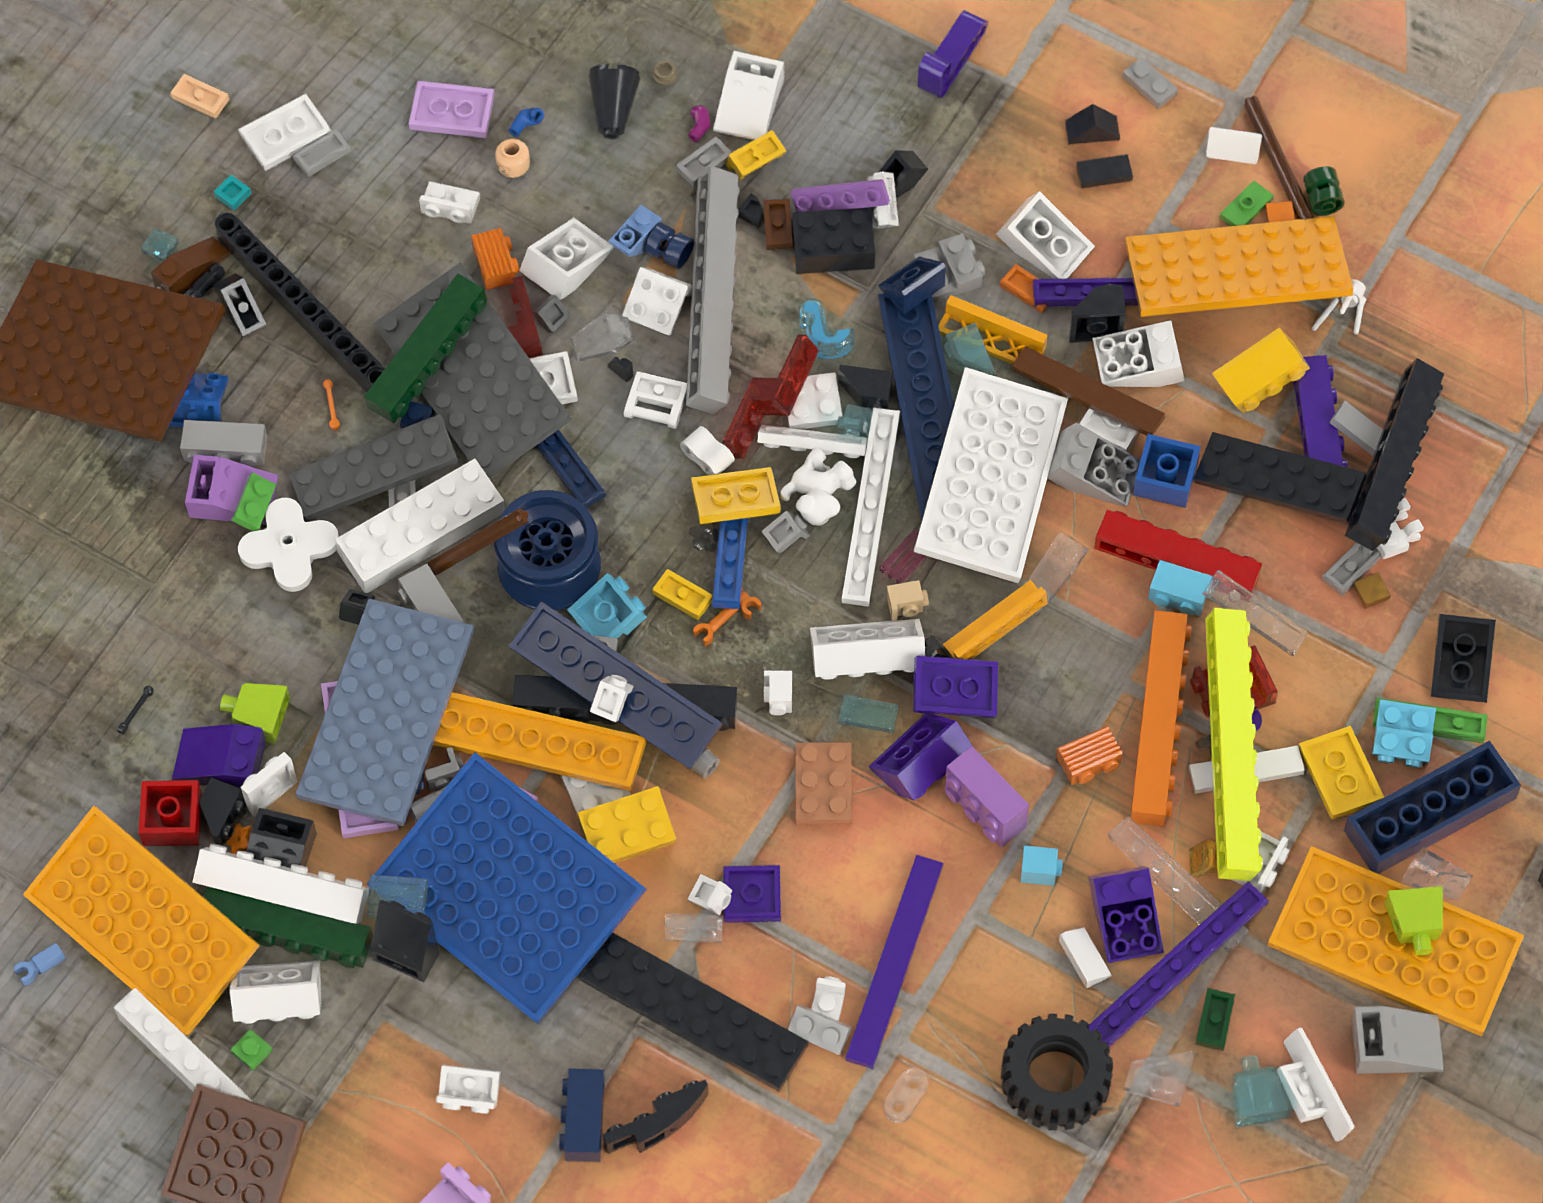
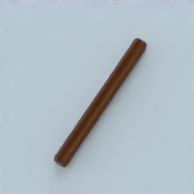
(1278, 158)
(478, 541)

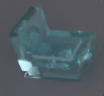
(855, 421)

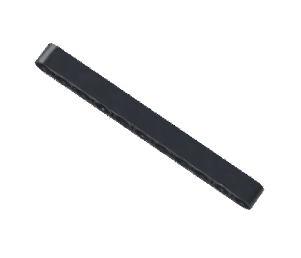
(301, 305)

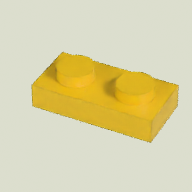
(682, 594)

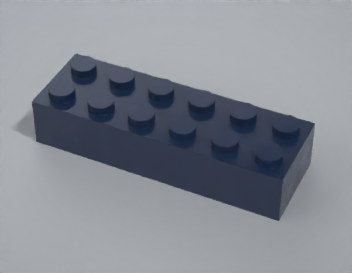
(1432, 808)

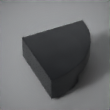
(751, 211)
(622, 368)
(934, 648)

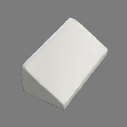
(1233, 145)
(1084, 957)

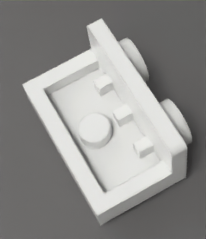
(1272, 853)
(468, 1088)

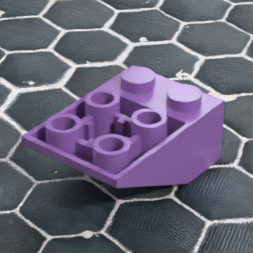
(217, 487)

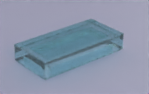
(868, 714)

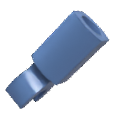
(40, 963)

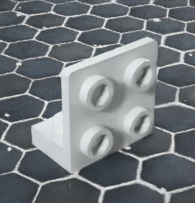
(656, 300)

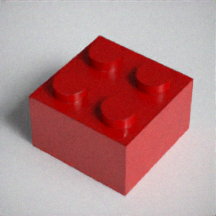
(170, 813)

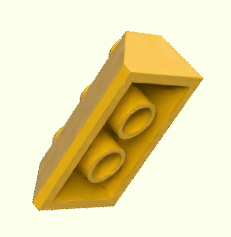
(1261, 370)

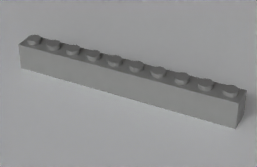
(712, 290)

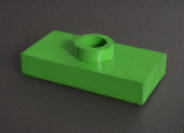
(1246, 205)

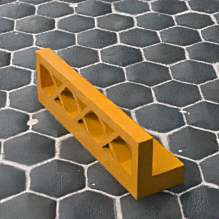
(994, 325)
(996, 622)

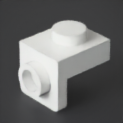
(710, 894)

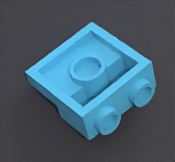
(608, 609)
(1403, 733)

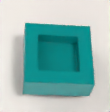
(232, 192)

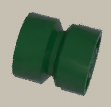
(1323, 191)

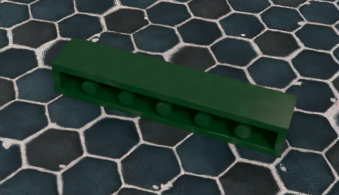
(426, 348)
(295, 928)

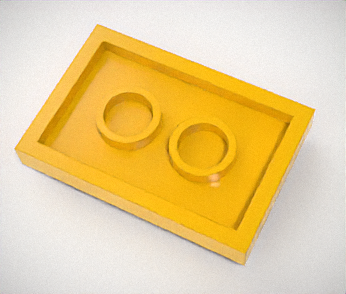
(735, 495)
(1340, 772)

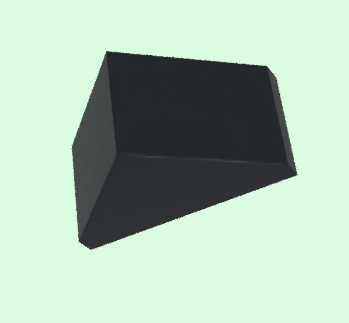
(1092, 126)

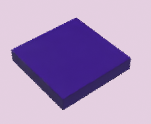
(753, 894)

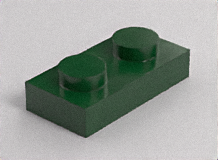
(1215, 1019)

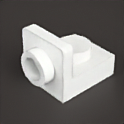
(611, 697)
(829, 997)

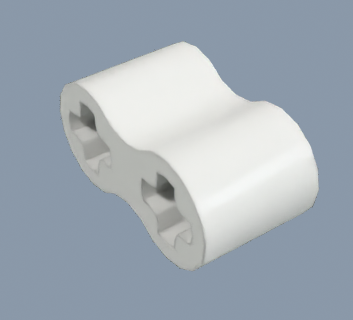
(707, 451)

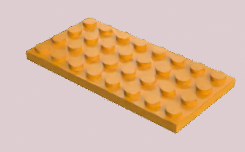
(1238, 266)
(141, 920)
(1342, 926)

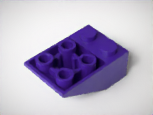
(1126, 913)

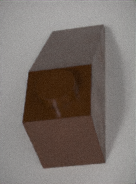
(186, 266)

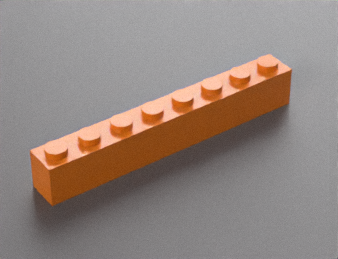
(1159, 718)

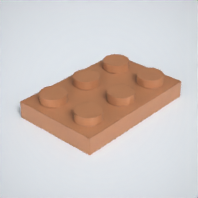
(823, 783)

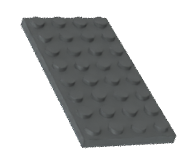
(485, 387)

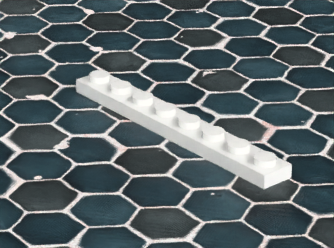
(870, 507)

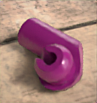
(702, 122)

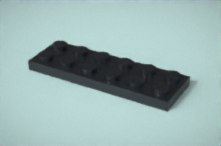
(1280, 478)

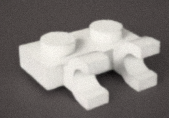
(1399, 538)

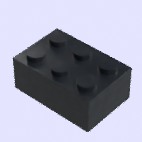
(833, 240)

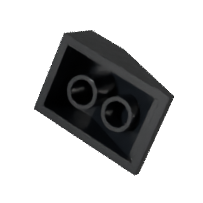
(1463, 658)

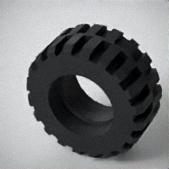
(1056, 1036)

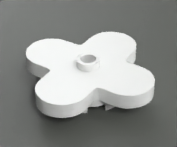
(288, 544)

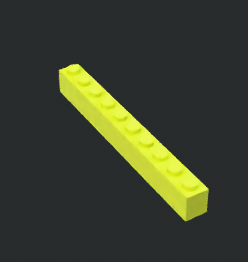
(1233, 745)

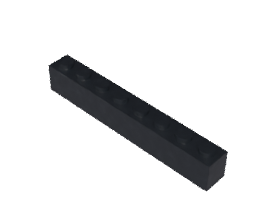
(1395, 455)
(553, 698)

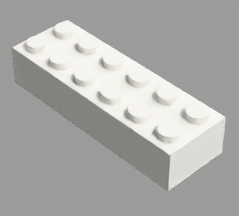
(420, 526)

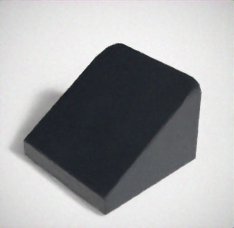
(353, 606)

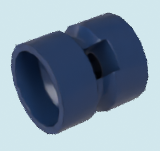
(673, 247)

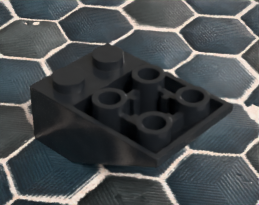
(281, 838)
(404, 940)

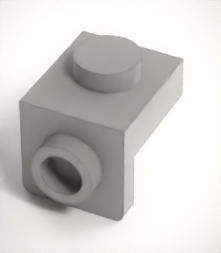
(442, 775)

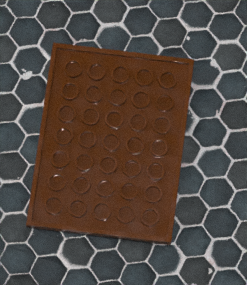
(102, 349)

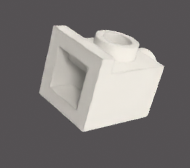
(778, 691)

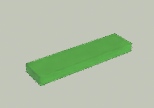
(1452, 723)

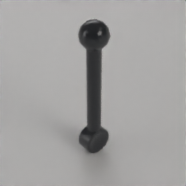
(147, 691)

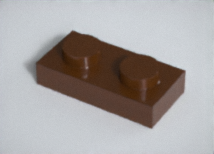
(778, 224)

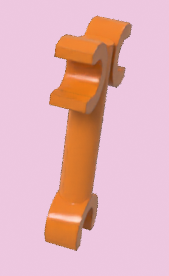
(724, 615)

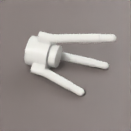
(1348, 301)

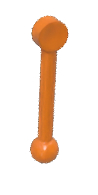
(334, 423)

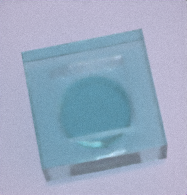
(159, 245)

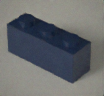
(582, 1115)

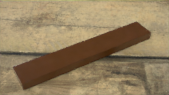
(1088, 392)

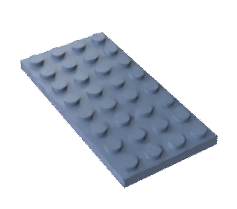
(385, 712)

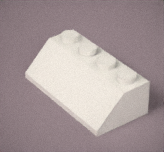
(866, 648)

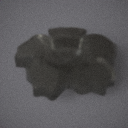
(704, 536)

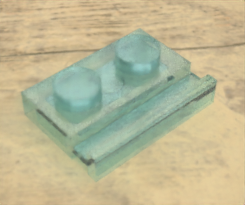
(404, 890)

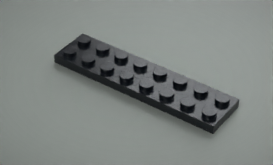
(695, 1011)

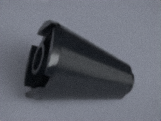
(613, 97)

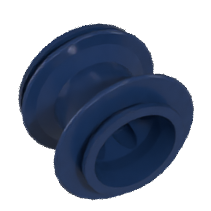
(555, 521)

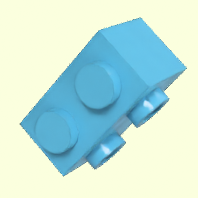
(1179, 588)

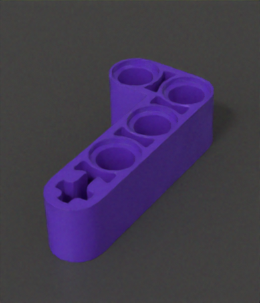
(940, 69)

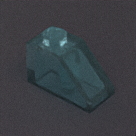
(969, 349)

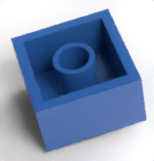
(1166, 470)

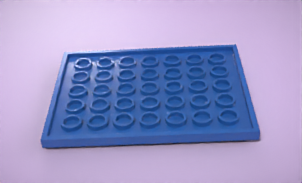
(512, 887)

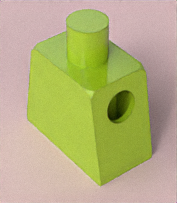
(259, 707)
(1416, 916)

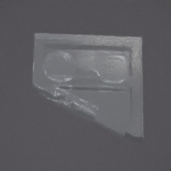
(1160, 1077)

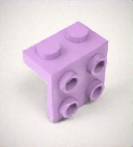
(456, 1188)

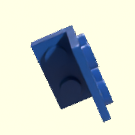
(201, 399)

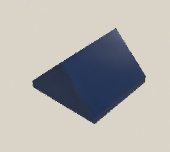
(914, 283)

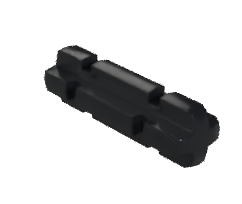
(206, 281)

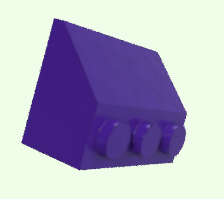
(921, 755)

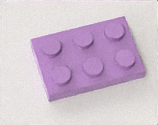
(451, 109)

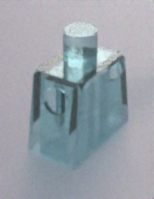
(1258, 1094)

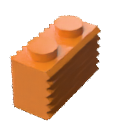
(494, 258)
(1089, 756)

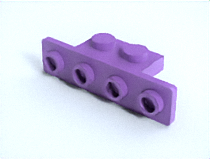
(840, 196)

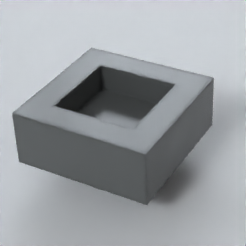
(552, 313)

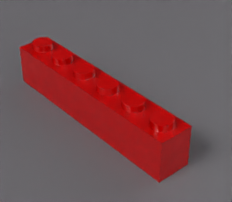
(1147, 544)

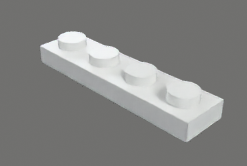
(804, 439)

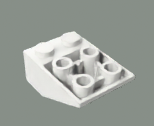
(749, 95)
(1139, 357)

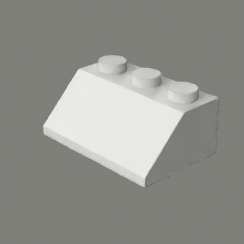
(276, 991)

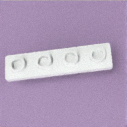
(1311, 1088)

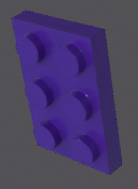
(955, 687)

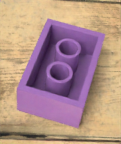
(986, 797)

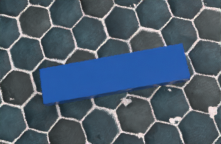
(730, 564)

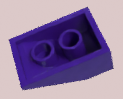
(220, 753)

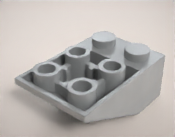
(1093, 466)
(1395, 1041)

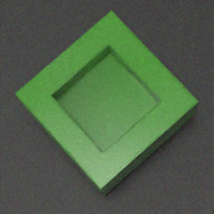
(251, 1050)

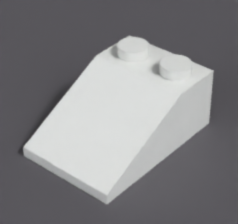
(1045, 237)
(565, 258)

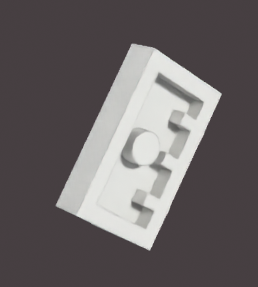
(449, 202)
(885, 215)

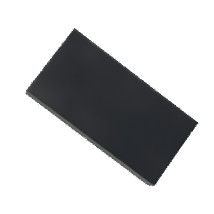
(1104, 171)

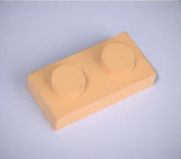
(199, 96)

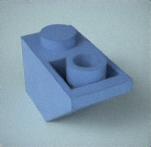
(634, 233)

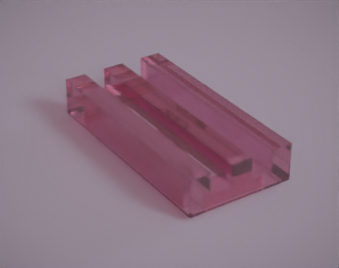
(894, 573)

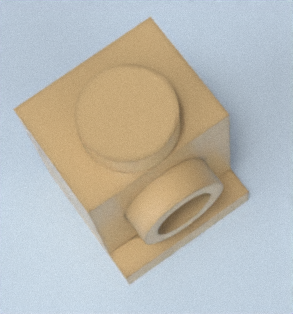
(906, 599)

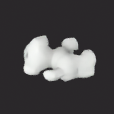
(818, 484)

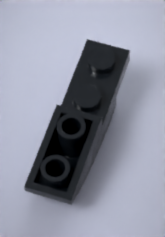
(668, 1116)

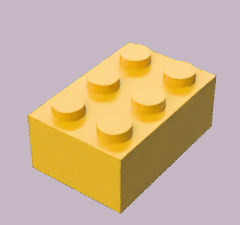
(628, 826)

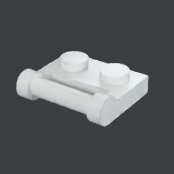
(659, 392)

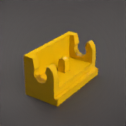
(755, 154)

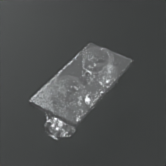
(693, 927)

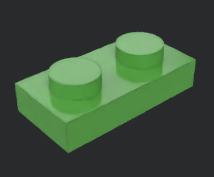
(253, 502)

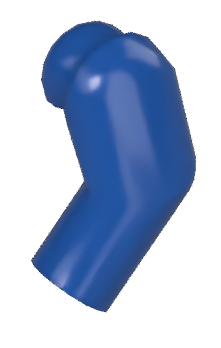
(526, 118)

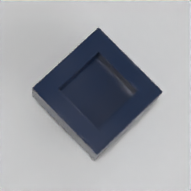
(416, 413)

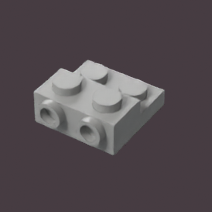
(961, 268)

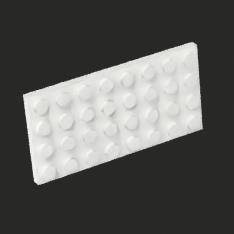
(991, 475)

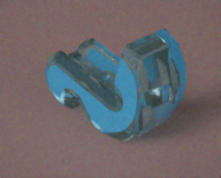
(829, 344)

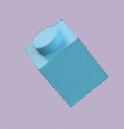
(1040, 865)

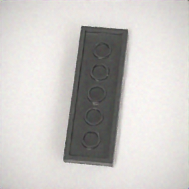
(373, 467)

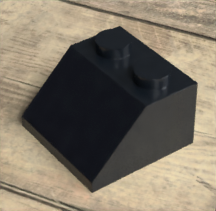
(1098, 314)

